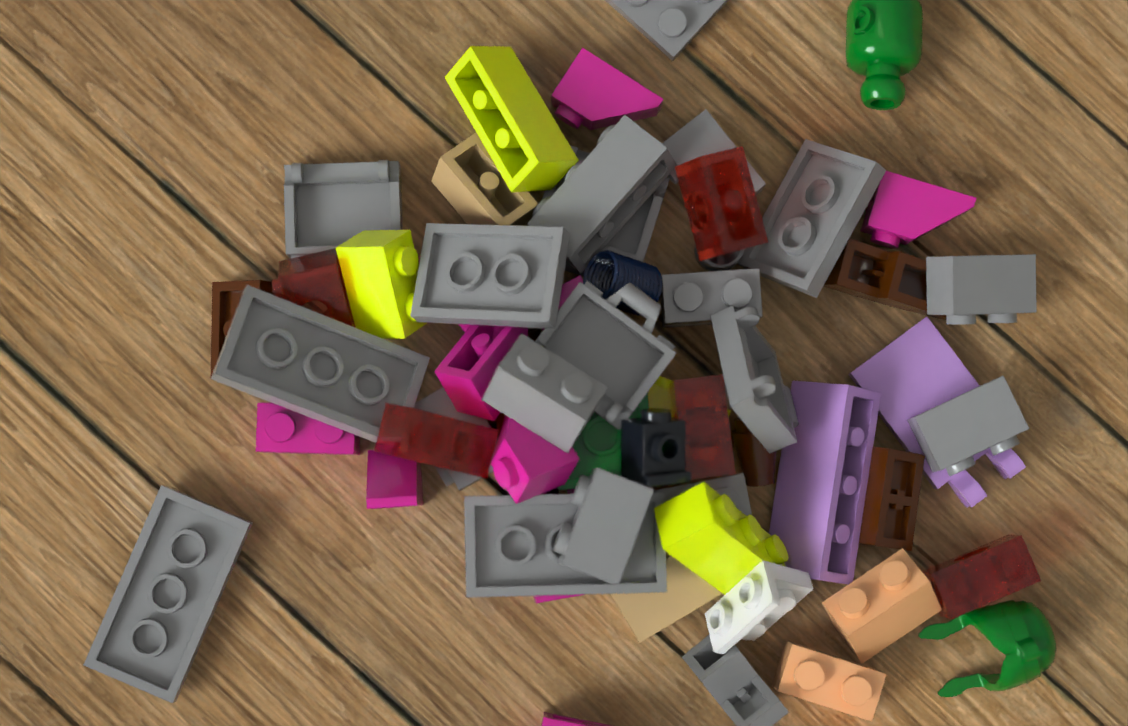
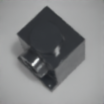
(654, 448)

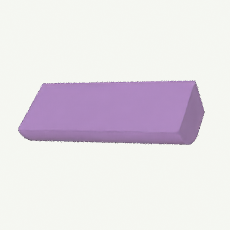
(825, 479)

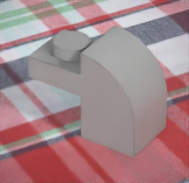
(735, 685)

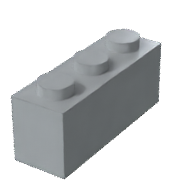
(605, 189)

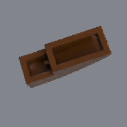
(881, 277)

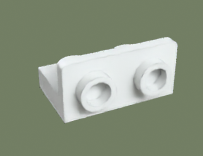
(755, 604)

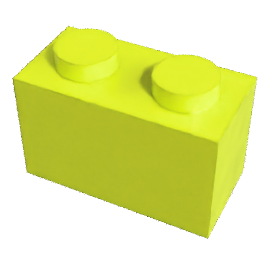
(381, 281)

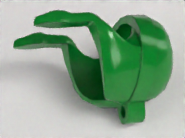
(1012, 628)

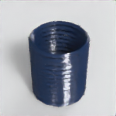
(613, 271)

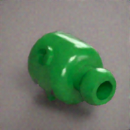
(882, 46)

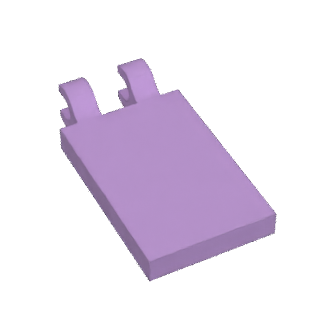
(915, 376)

